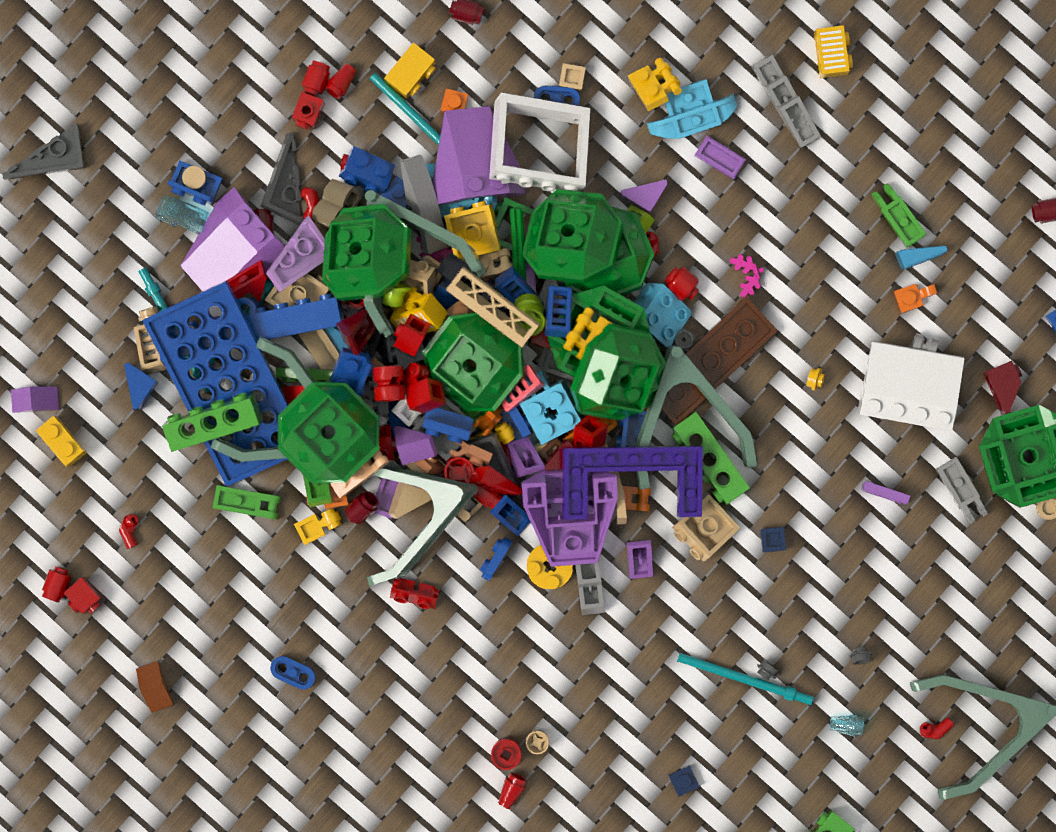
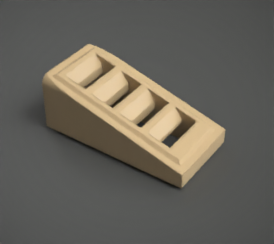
(146, 367)

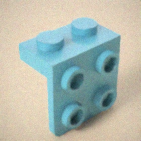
(663, 312)

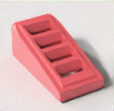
(530, 390)

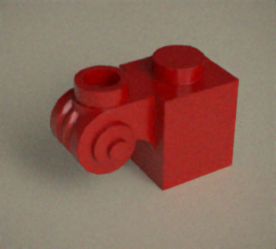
(421, 392)

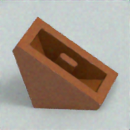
(154, 687)

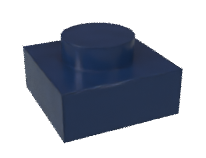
(772, 539)
(683, 780)

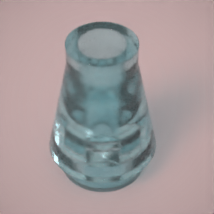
(849, 725)

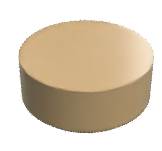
(194, 177)
(1047, 509)

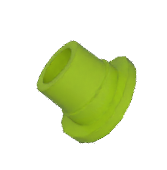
(396, 295)

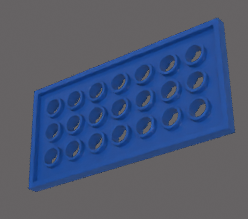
(189, 387)

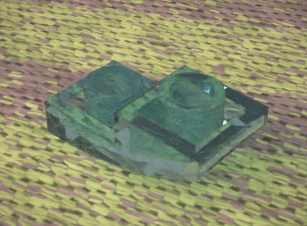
(181, 213)

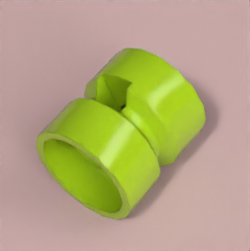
(532, 307)

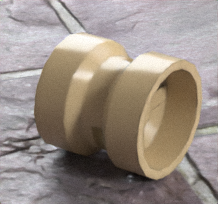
(537, 745)

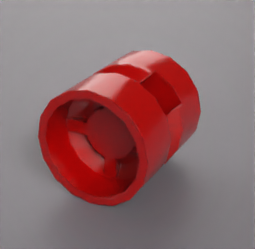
(388, 383)
(458, 470)
(506, 754)

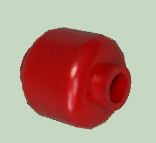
(682, 283)

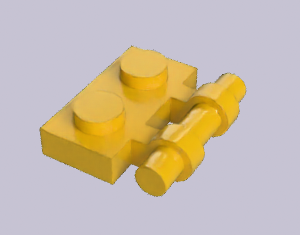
(649, 89)
(584, 322)

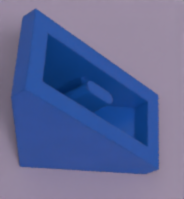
(139, 385)
(511, 515)

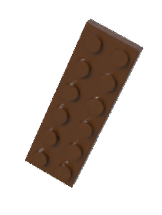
(719, 355)

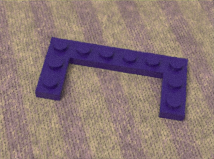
(683, 459)

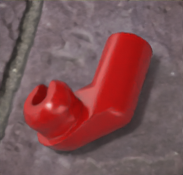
(311, 198)
(127, 529)
(935, 731)

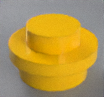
(815, 379)

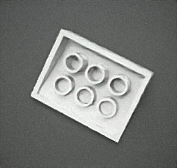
(911, 385)

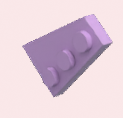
(298, 256)

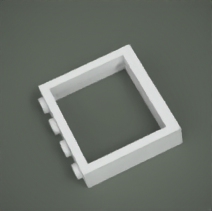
(546, 110)

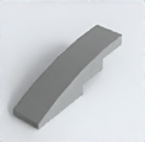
(785, 100)
(422, 198)

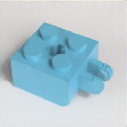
(556, 397)

